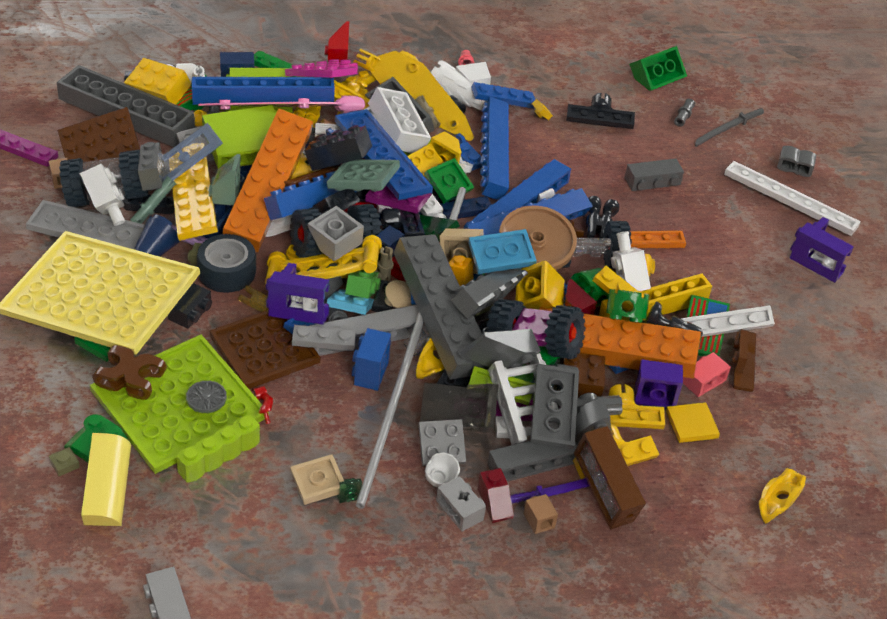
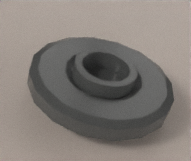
(206, 396)

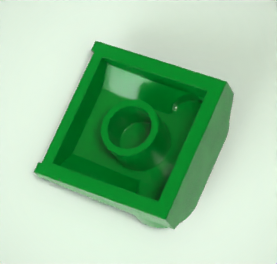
(81, 441)

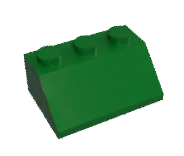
(659, 69)

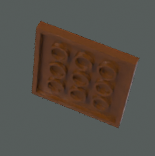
(100, 137)
(261, 349)

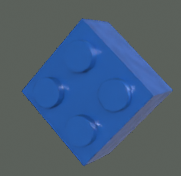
(371, 359)

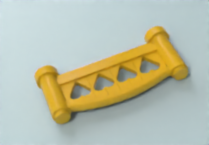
(366, 256)

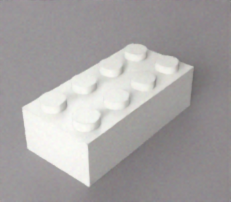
(399, 119)

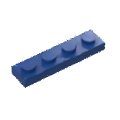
(510, 95)

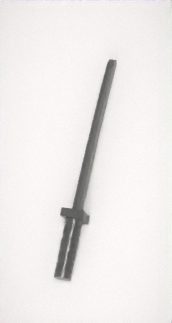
(741, 119)

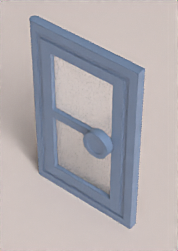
(190, 151)

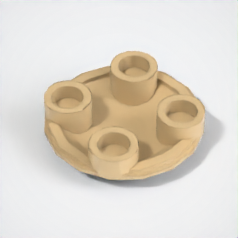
(397, 294)

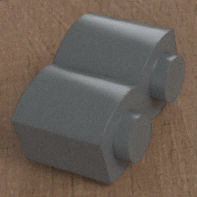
(797, 161)

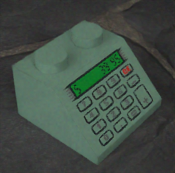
(226, 183)

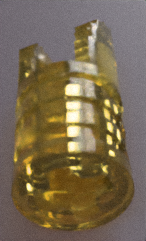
(257, 301)

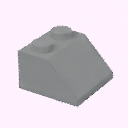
(336, 233)

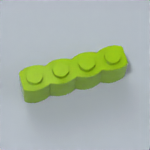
(218, 448)

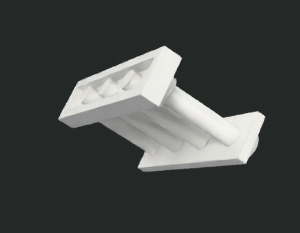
(506, 394)

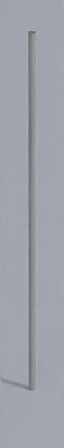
(374, 461)

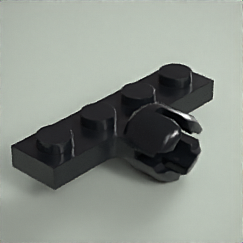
(601, 113)
(407, 221)

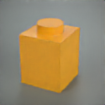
(462, 269)

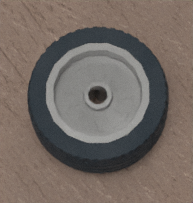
(226, 263)

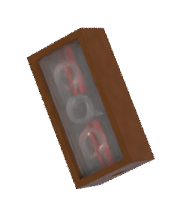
(609, 477)

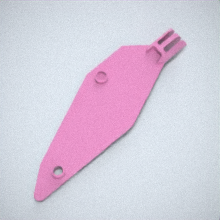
(344, 104)

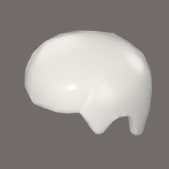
(441, 469)

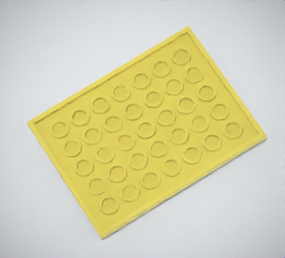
(99, 291)

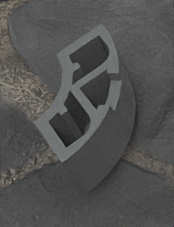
(592, 417)

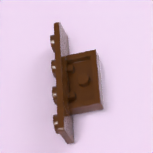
(744, 360)

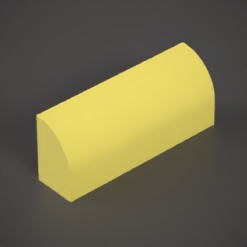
(106, 480)

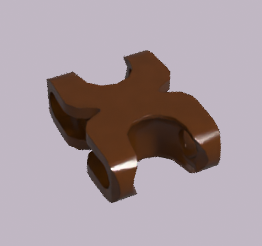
(129, 372)

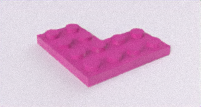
(323, 69)

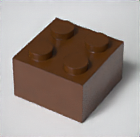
(591, 373)

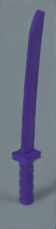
(550, 491)

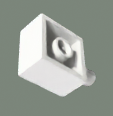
(104, 193)
(630, 263)

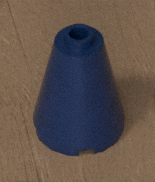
(157, 236)

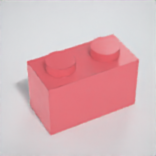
(709, 373)

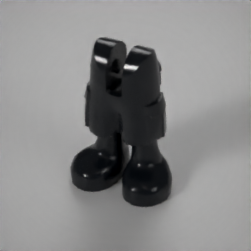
(594, 222)
(656, 318)

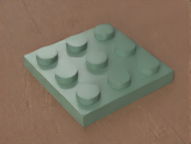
(363, 175)

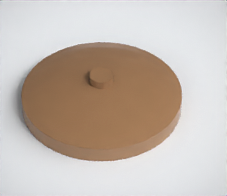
(548, 231)

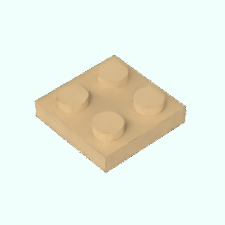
(317, 479)

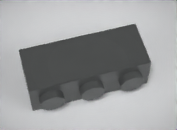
(151, 166)
(654, 174)

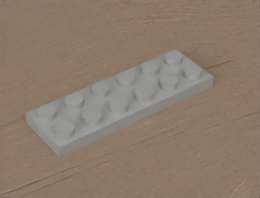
(56, 218)

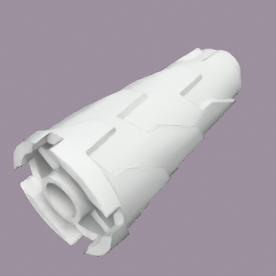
(456, 85)

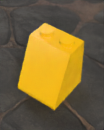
(541, 287)

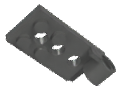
(567, 378)

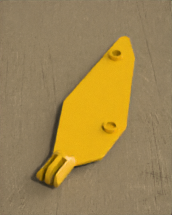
(417, 82)

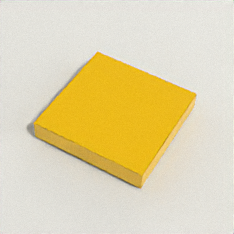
(692, 422)

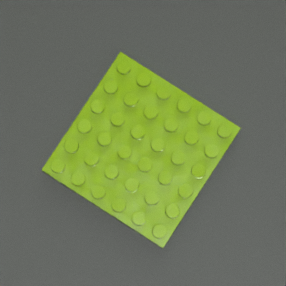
(165, 421)

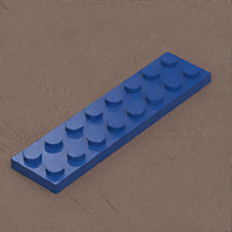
(407, 180)

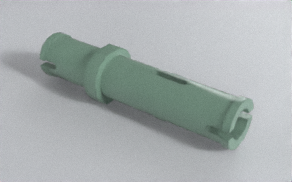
(152, 202)

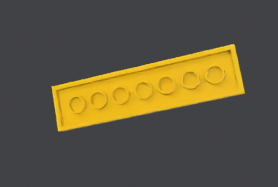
(192, 202)

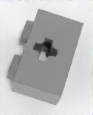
(461, 503)

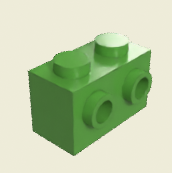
(362, 284)

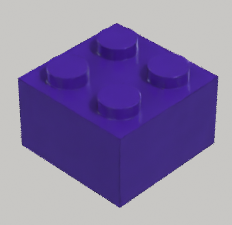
(658, 384)

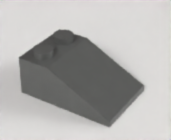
(511, 347)

